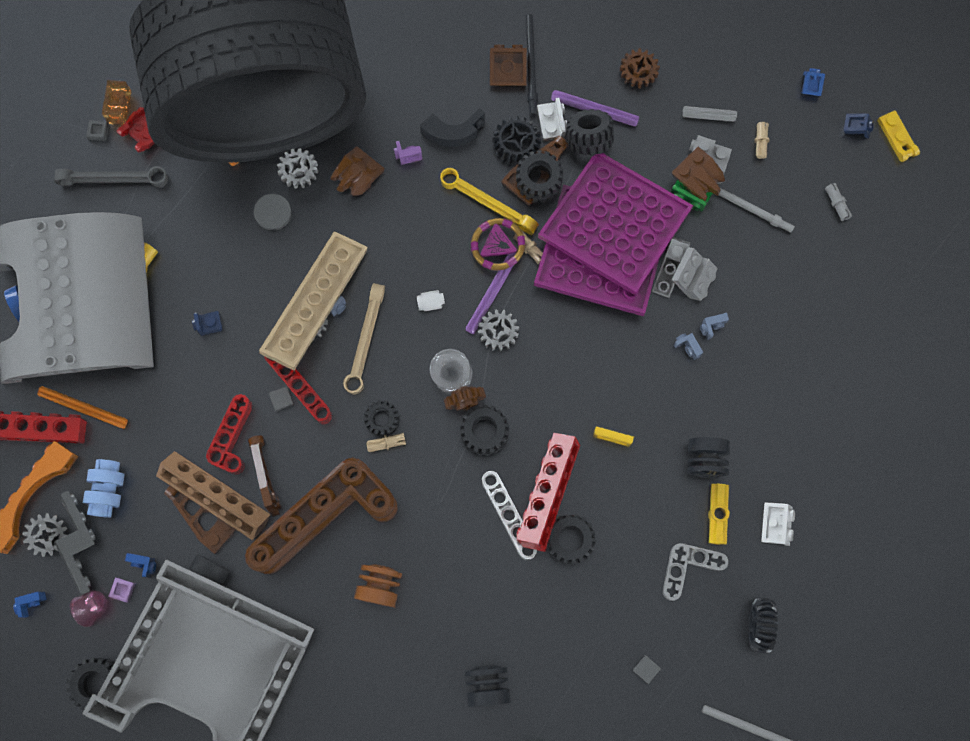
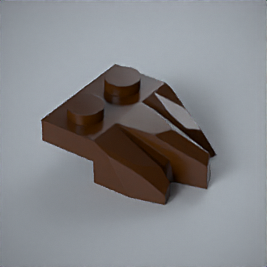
(356, 172)
(699, 174)

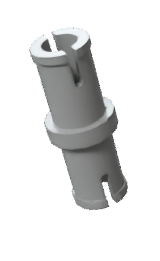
(838, 201)

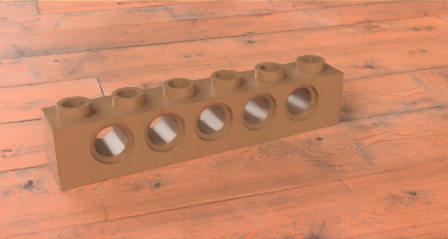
(213, 495)

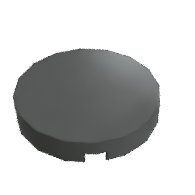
(272, 212)

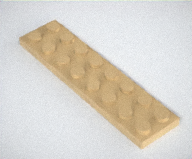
(313, 301)

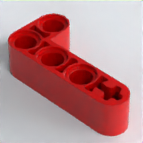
(233, 432)

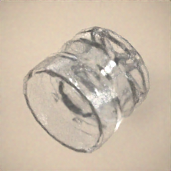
(447, 361)

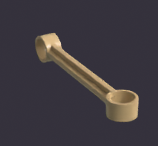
(375, 299)

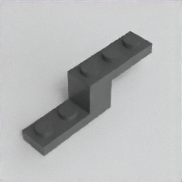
(75, 542)

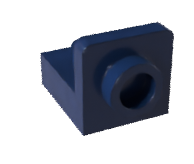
(858, 124)
(207, 323)

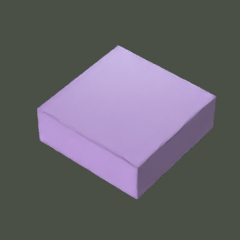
(122, 590)

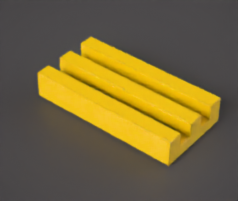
(613, 436)

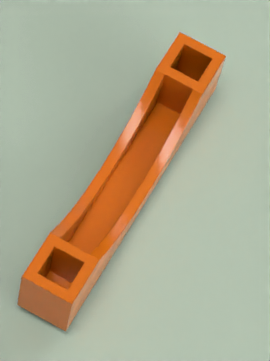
(54, 462)

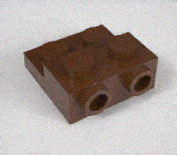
(508, 65)

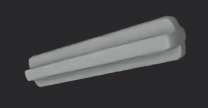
(709, 113)

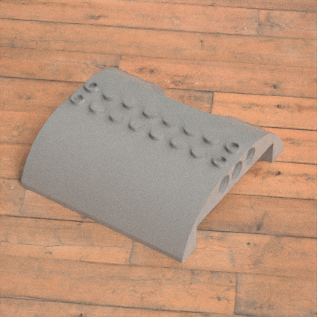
(77, 295)
(205, 657)

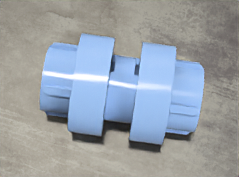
(104, 482)

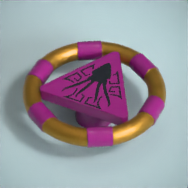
(498, 244)

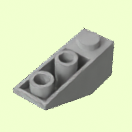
(672, 259)

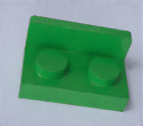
(681, 191)

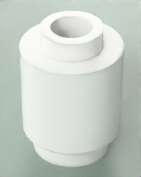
(430, 300)

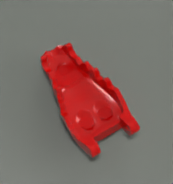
(137, 128)

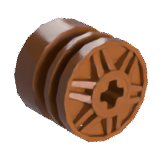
(378, 585)

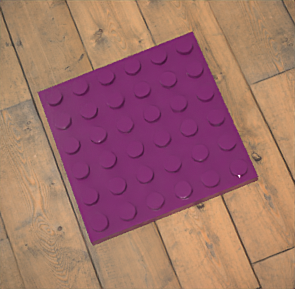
(615, 222)
(568, 276)

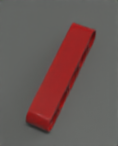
(302, 393)

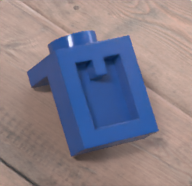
(813, 82)
(138, 561)
(29, 600)

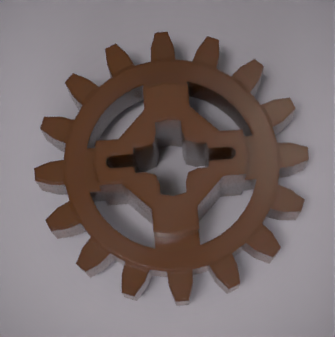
(647, 72)
(464, 398)

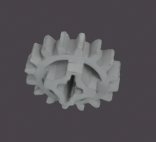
(301, 175)
(505, 331)
(42, 526)

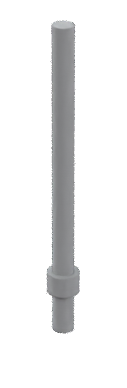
(775, 220)
(743, 724)

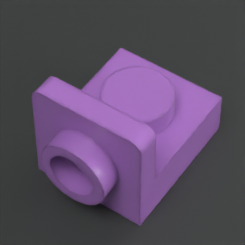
(409, 154)

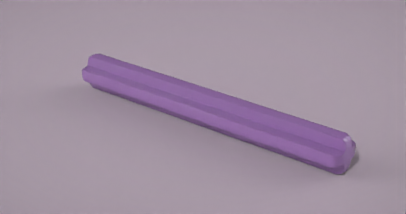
(584, 104)
(488, 298)

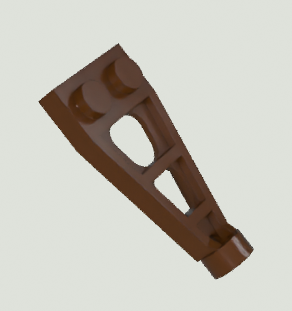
(509, 180)
(271, 501)
(212, 539)

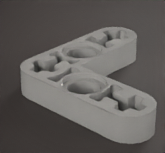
(689, 559)

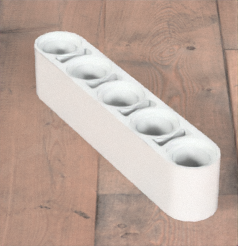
(501, 508)

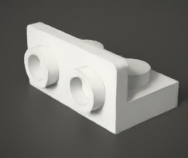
(552, 120)
(777, 523)

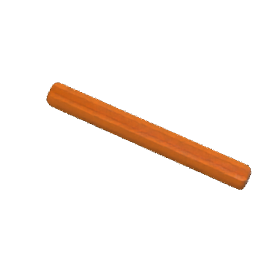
(82, 407)

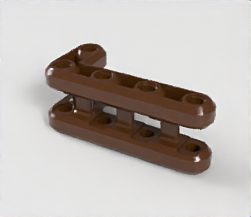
(312, 517)

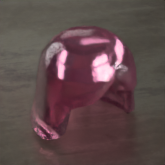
(88, 607)

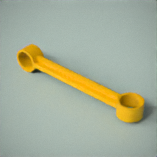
(524, 222)

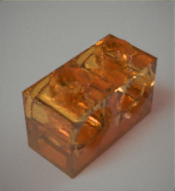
(116, 102)

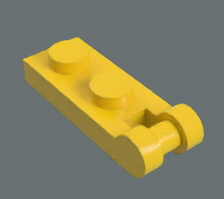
(898, 136)

